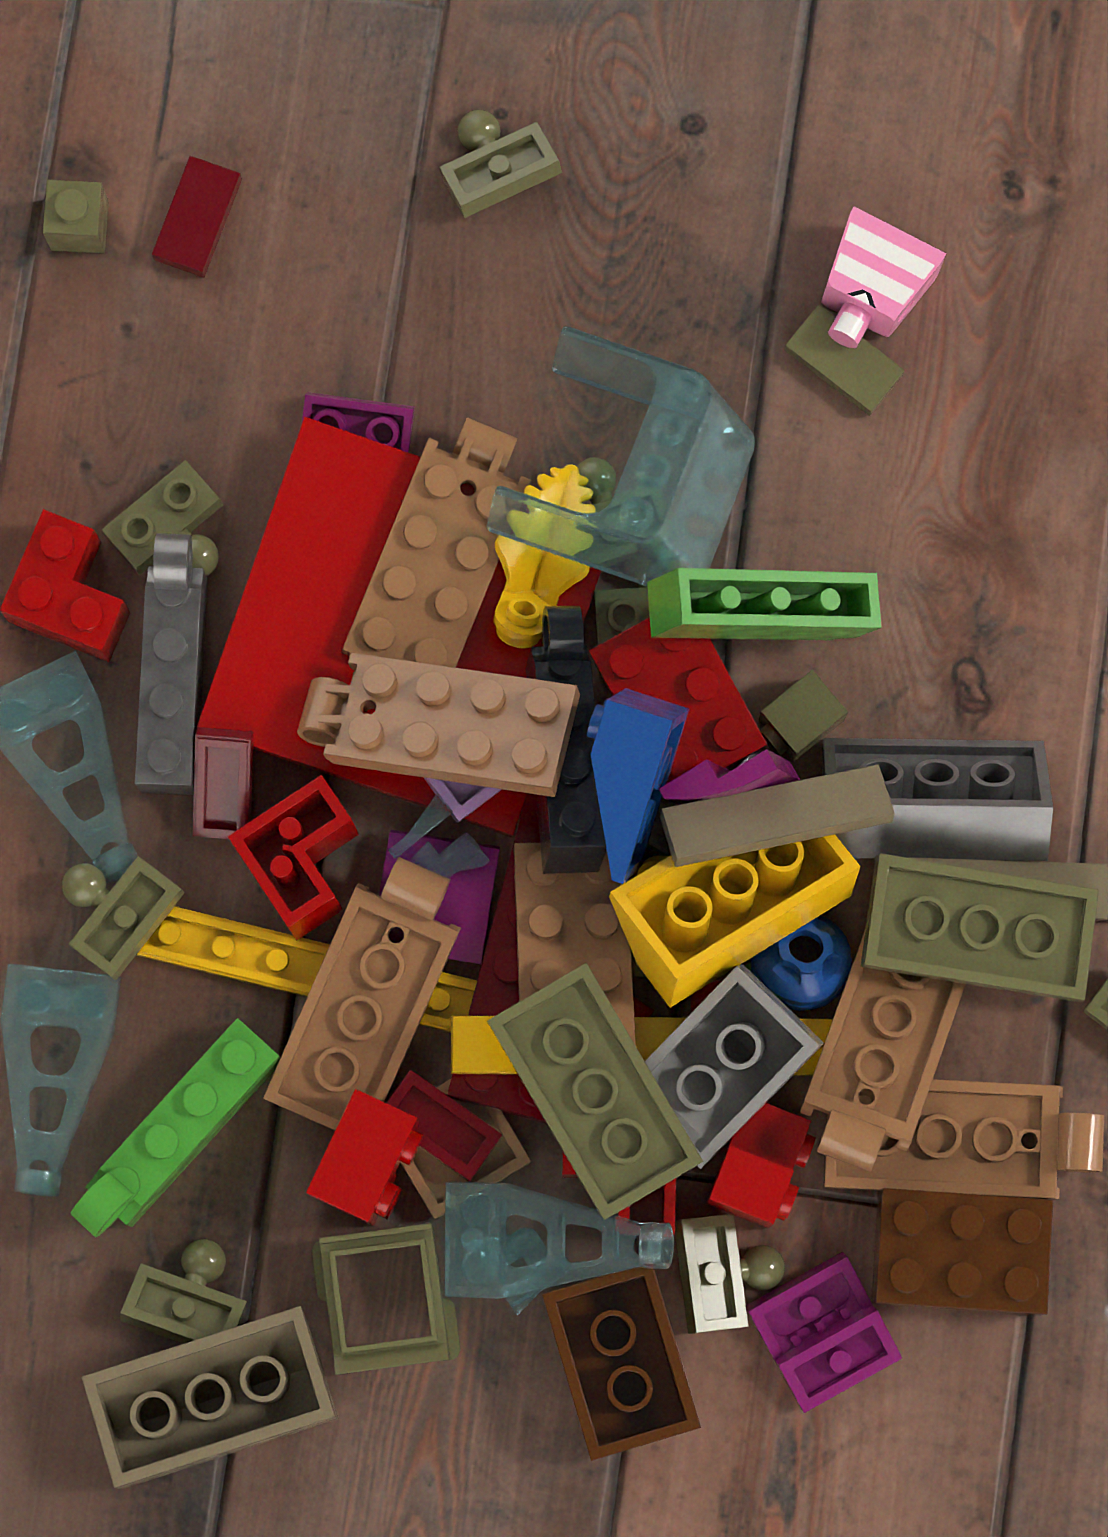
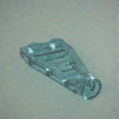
(40, 702)
(58, 1000)
(477, 1241)

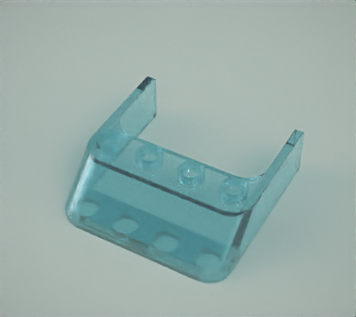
(675, 480)

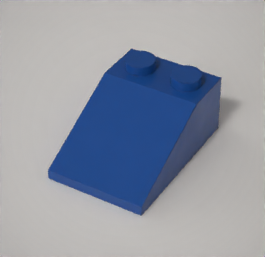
(630, 762)

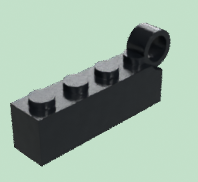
(570, 821)

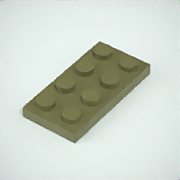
(979, 927)
(595, 1091)

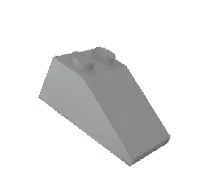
(730, 1059)

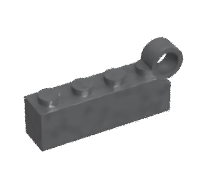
(171, 668)

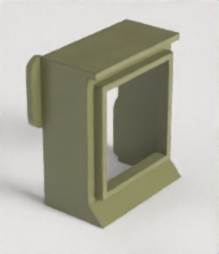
(444, 1337)

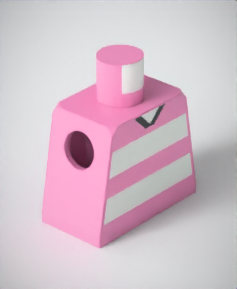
(876, 278)

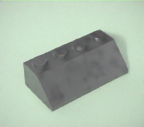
(952, 797)

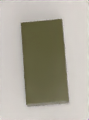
(857, 373)

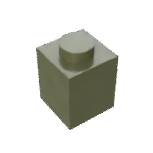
(75, 216)
(801, 717)

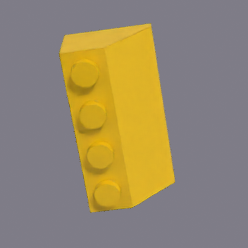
(718, 913)

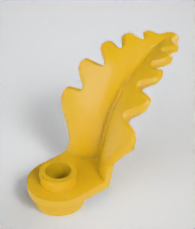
(535, 575)

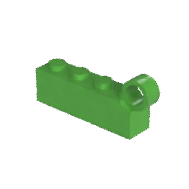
(763, 604)
(177, 1130)

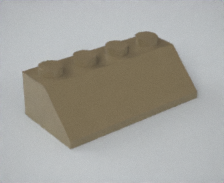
(209, 1398)

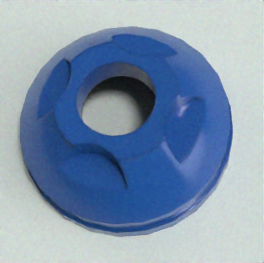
(803, 984)

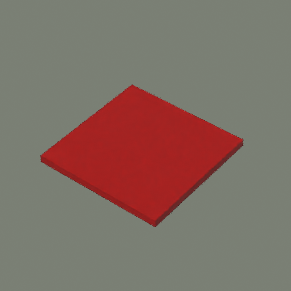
(307, 592)

